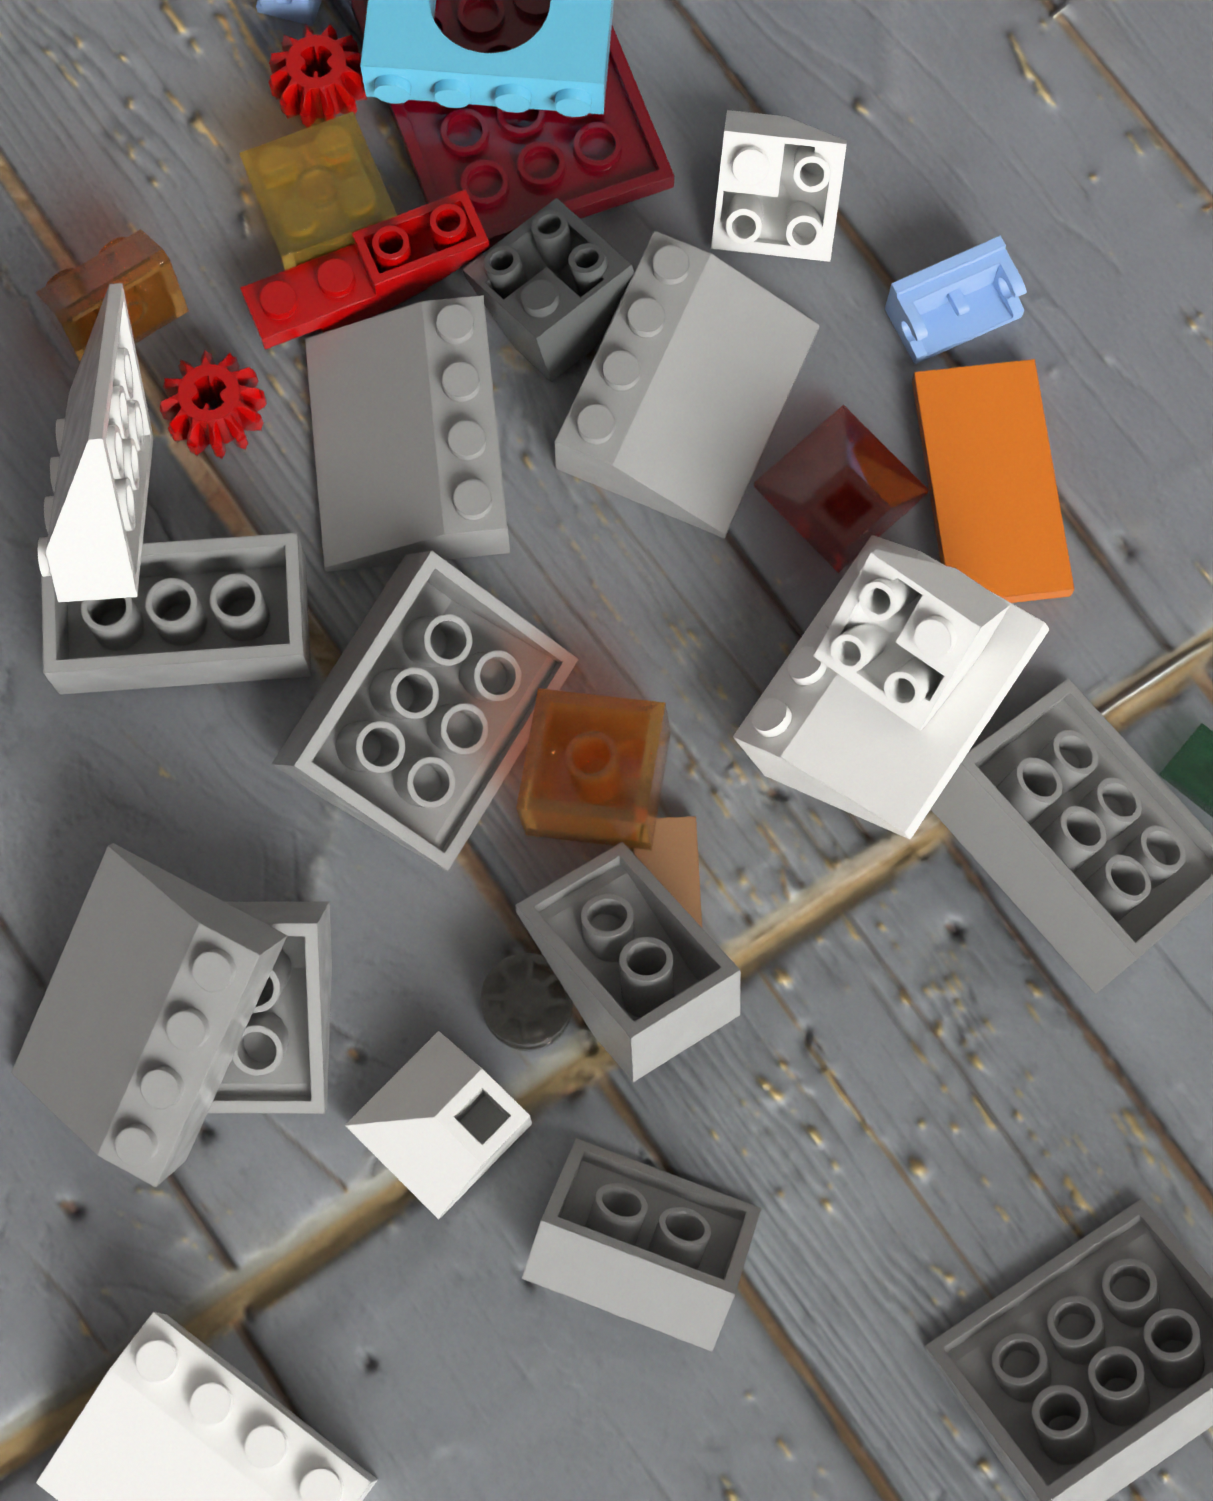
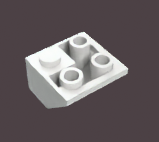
(777, 187)
(910, 632)
(439, 1123)

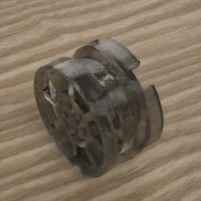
(525, 1003)

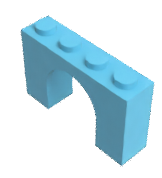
(554, 70)

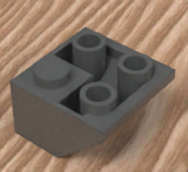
(551, 287)

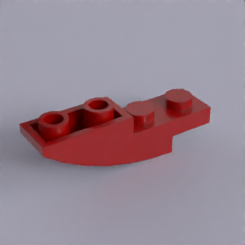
(372, 275)

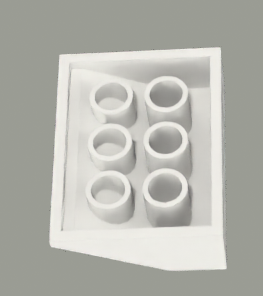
(101, 469)
(855, 752)
(193, 1429)

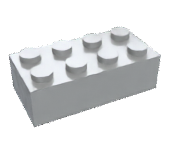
(198, 618)

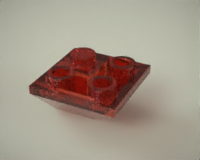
(840, 488)

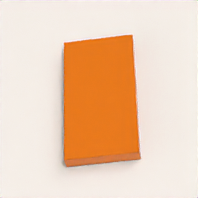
(993, 478)

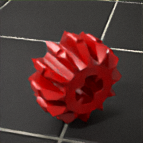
(317, 75)
(191, 413)

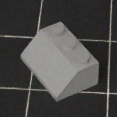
(642, 1244)

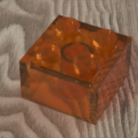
(594, 768)

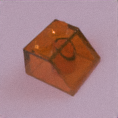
(149, 285)

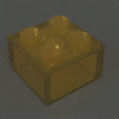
(316, 189)

